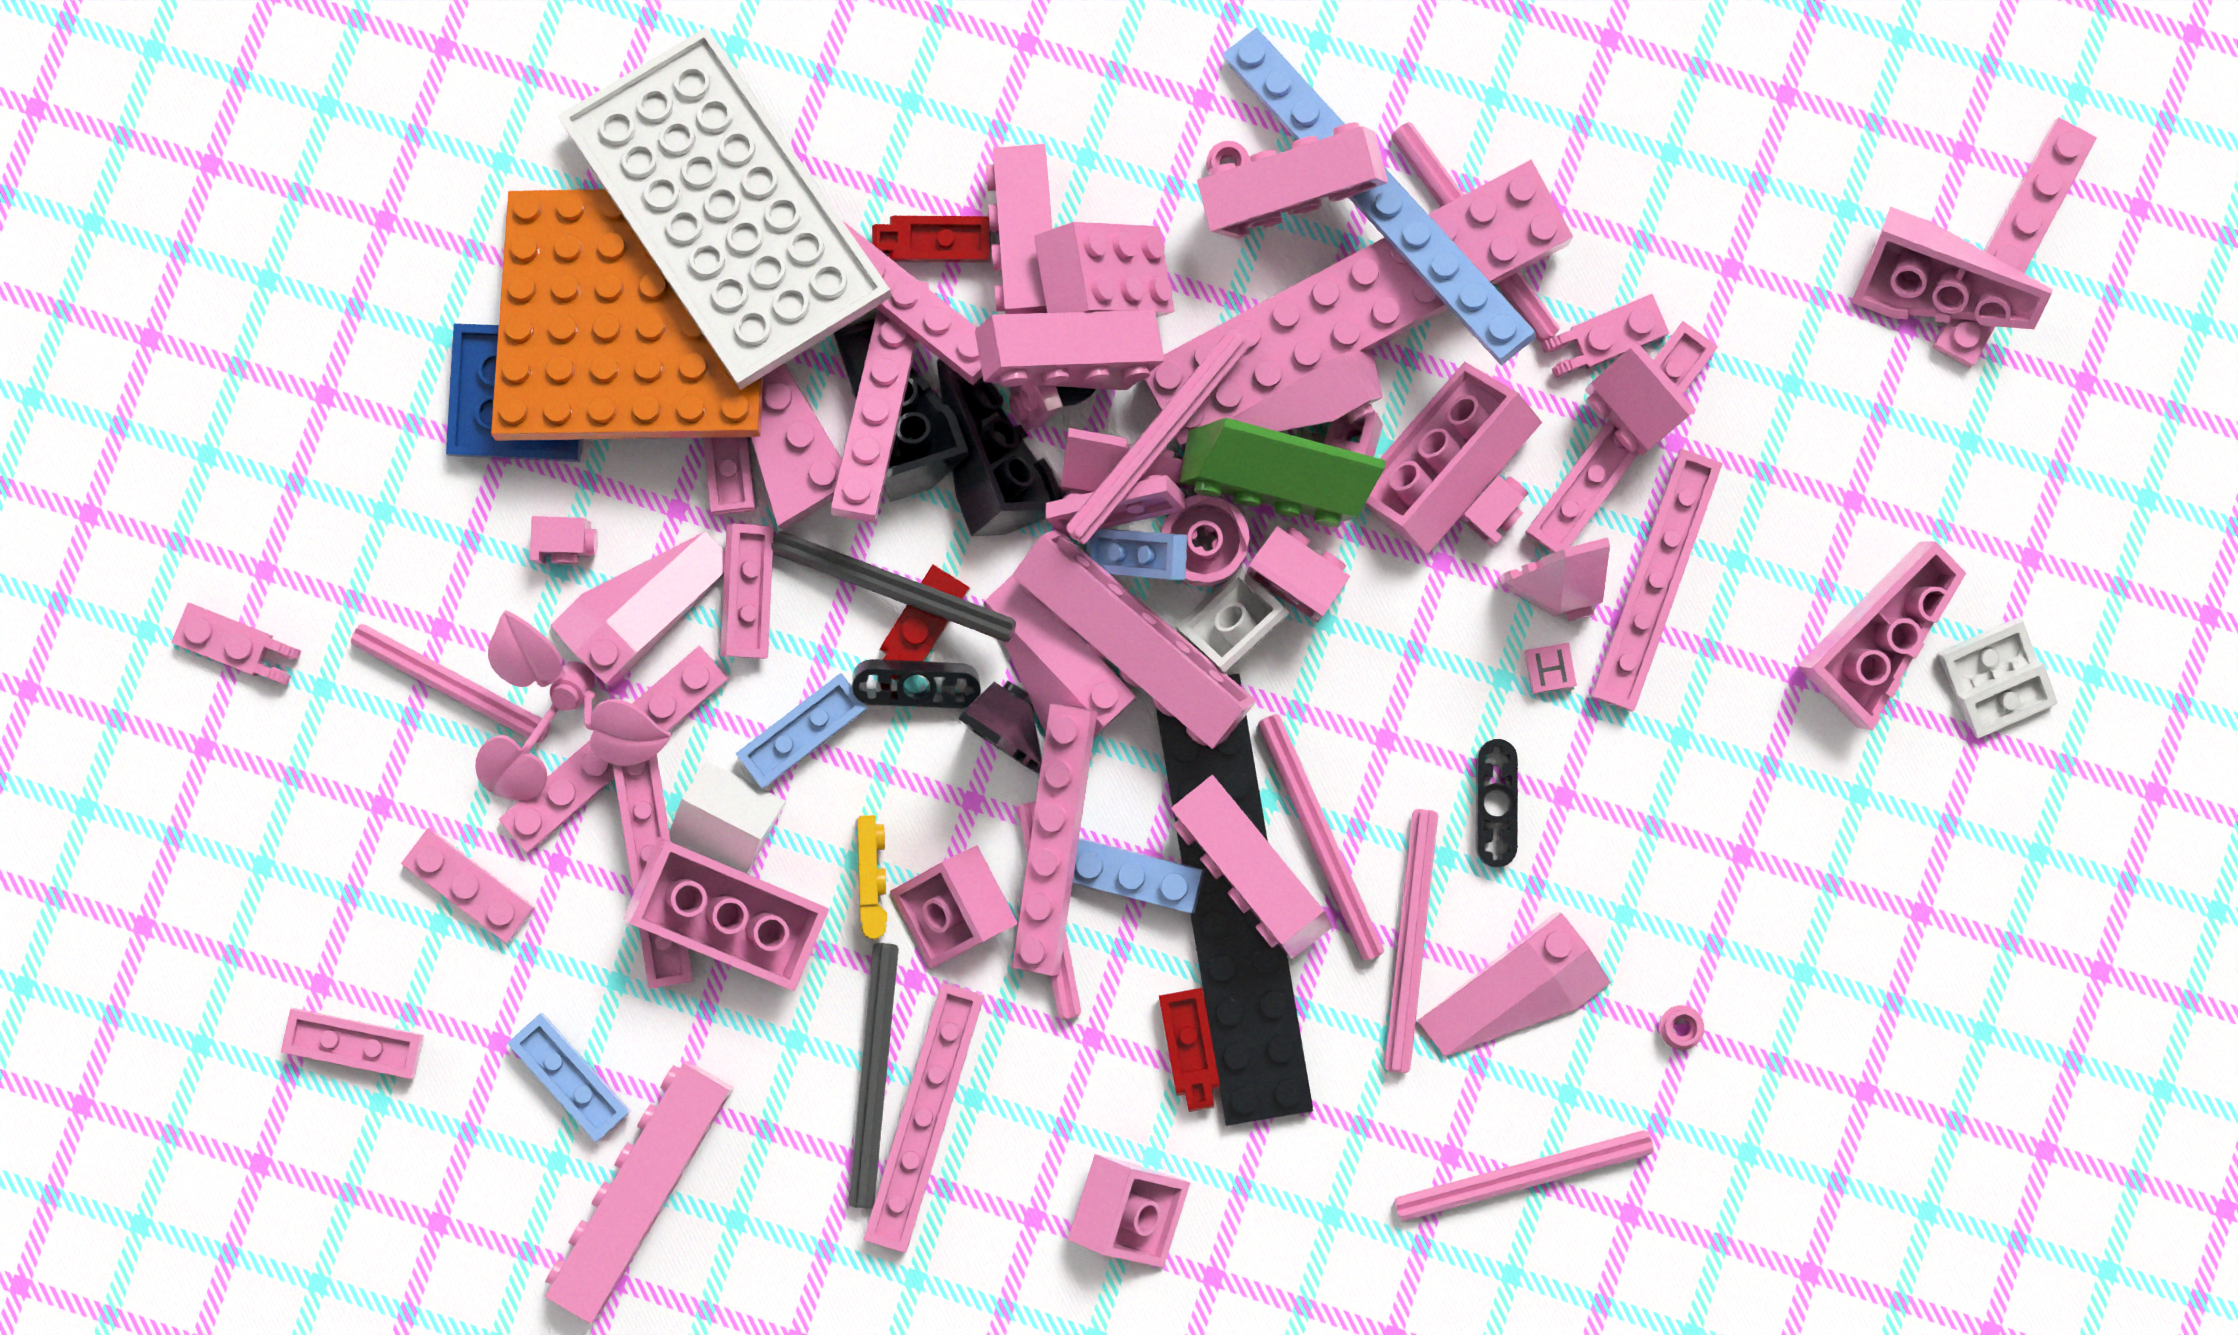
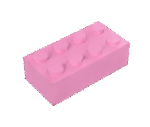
(725, 914)

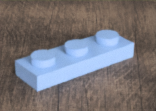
(1139, 553)
(801, 731)
(1138, 876)
(569, 1077)

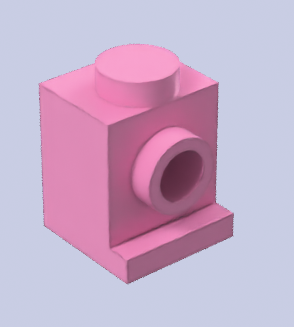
(1342, 431)
(1495, 509)
(562, 539)

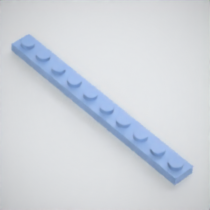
(1388, 206)

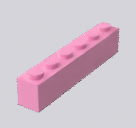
(1133, 639)
(638, 1192)

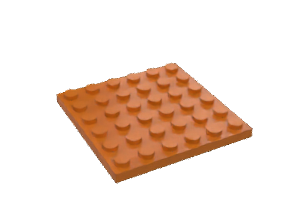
(599, 336)

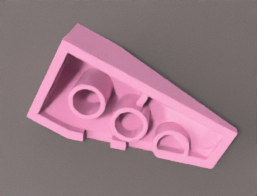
(1938, 275)
(1328, 394)
(1094, 455)
(1564, 581)
(632, 612)
(1056, 661)
(1527, 984)

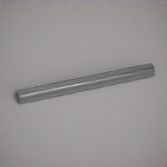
(893, 586)
(873, 1075)

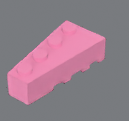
(1291, 180)
(1020, 213)
(1070, 349)
(794, 451)
(1874, 644)
(1252, 868)

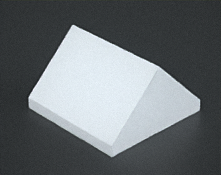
(1232, 620)
(725, 818)

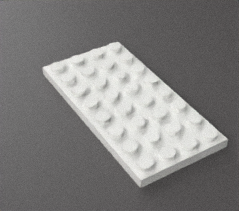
(724, 207)

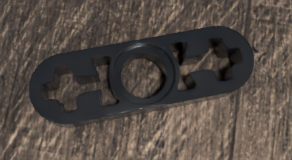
(903, 669)
(1506, 836)

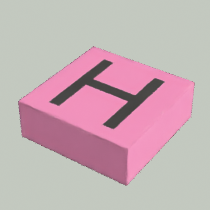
(1550, 668)

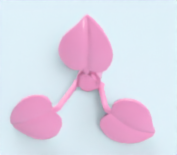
(524, 655)

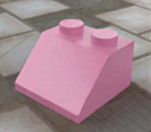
(1638, 400)
(1298, 572)
(953, 906)
(1128, 1211)

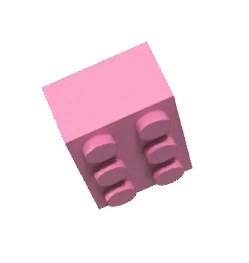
(1104, 268)

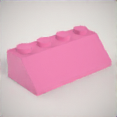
(1450, 455)

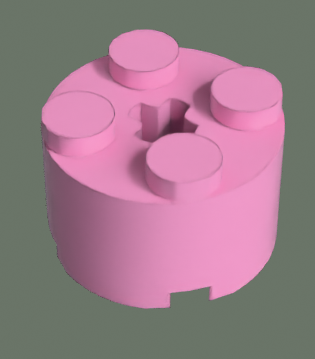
(1215, 518)

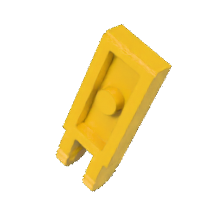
(870, 878)

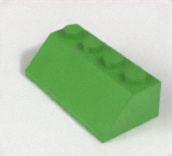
(1279, 471)

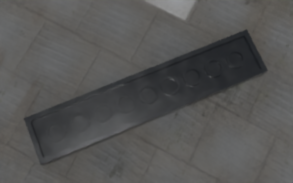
(1241, 976)

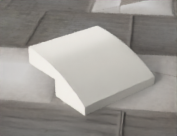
(1997, 678)

